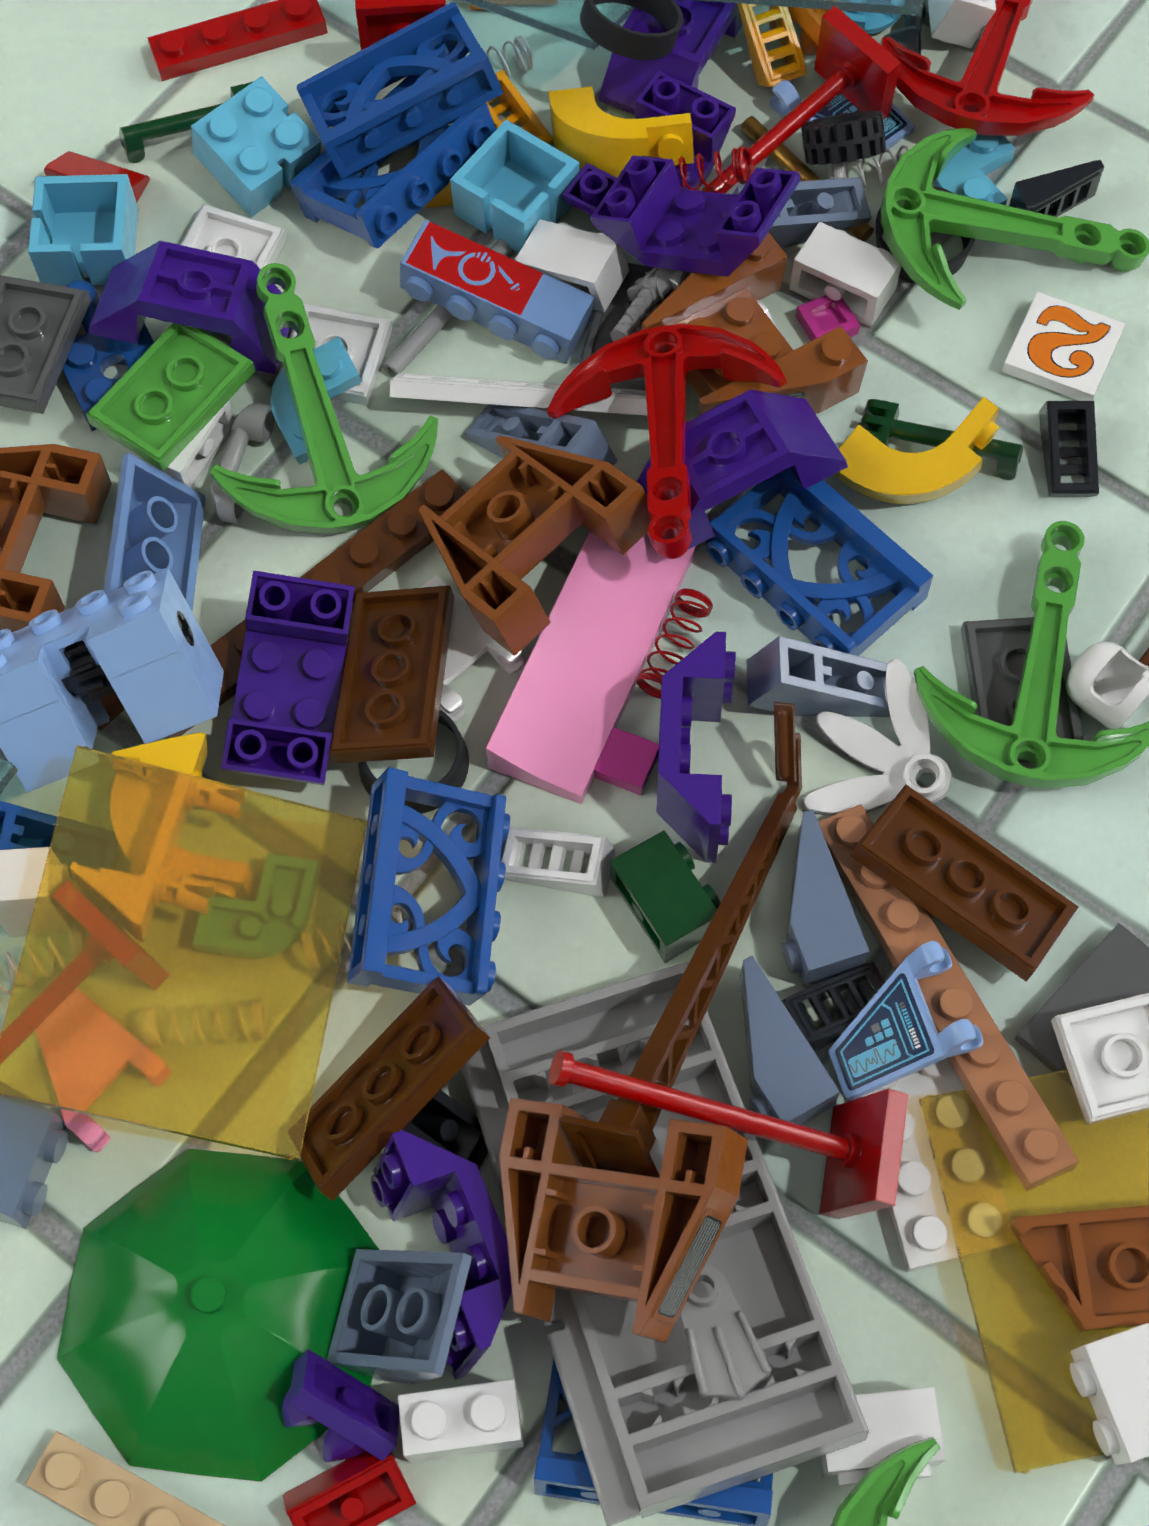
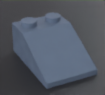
(29, 1144)
(399, 1314)

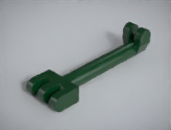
(134, 135)
(883, 423)

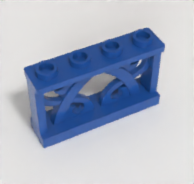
(442, 93)
(393, 196)
(885, 562)
(375, 931)

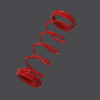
(736, 155)
(689, 609)

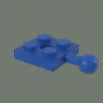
(94, 354)

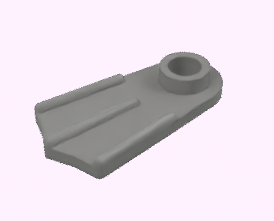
(721, 1341)

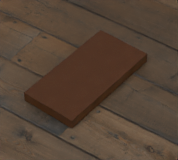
(393, 675)
(965, 882)
(388, 1086)

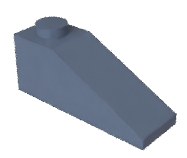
(830, 201)
(534, 425)
(816, 680)
(822, 926)
(782, 1066)

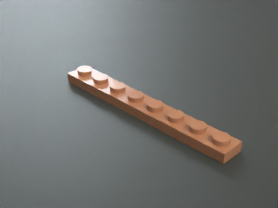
(988, 1073)

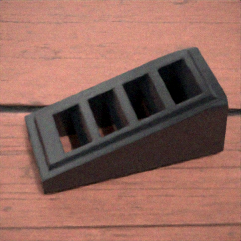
(1058, 190)
(1083, 415)
(831, 988)

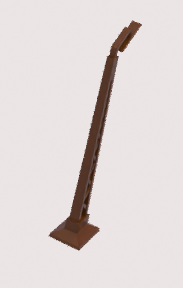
(625, 1129)

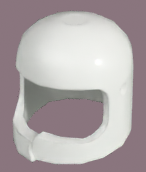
(1108, 683)

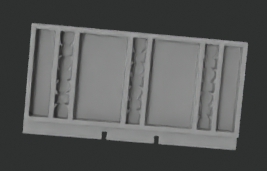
(638, 1398)

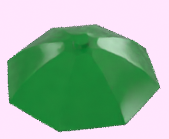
(199, 1307)

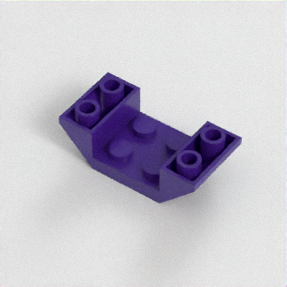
(699, 35)
(664, 97)
(690, 228)
(189, 290)
(747, 444)
(288, 678)
(690, 693)
(422, 1176)

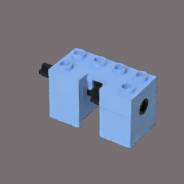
(120, 641)

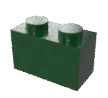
(665, 894)

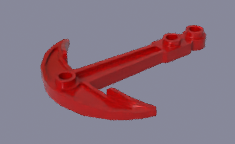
(975, 98)
(664, 358)

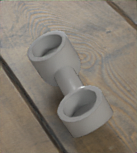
(253, 424)

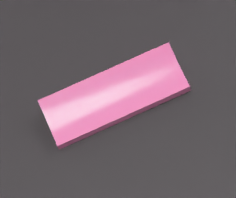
(585, 666)

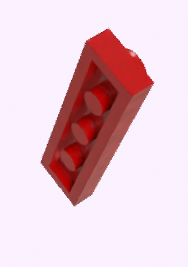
(235, 36)

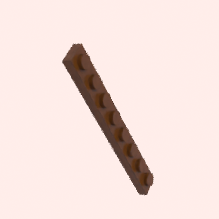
(358, 562)

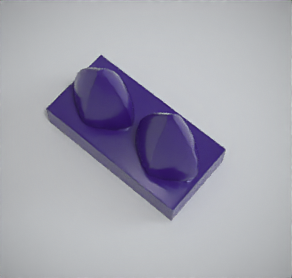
(352, 1411)

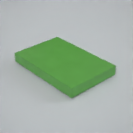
(171, 394)

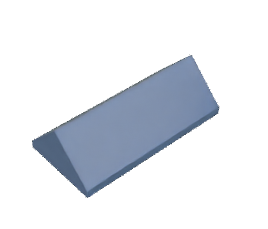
(154, 527)

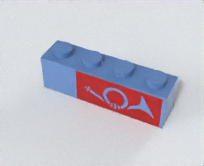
(495, 292)

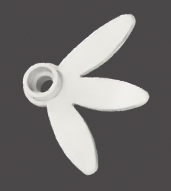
(871, 748)

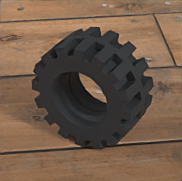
(843, 137)

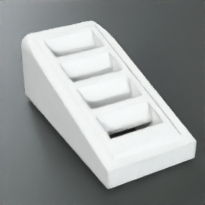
(593, 882)

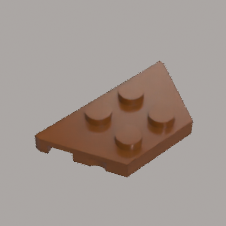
(1093, 1263)

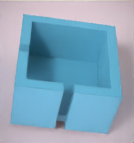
(249, 140)
(513, 185)
(82, 227)

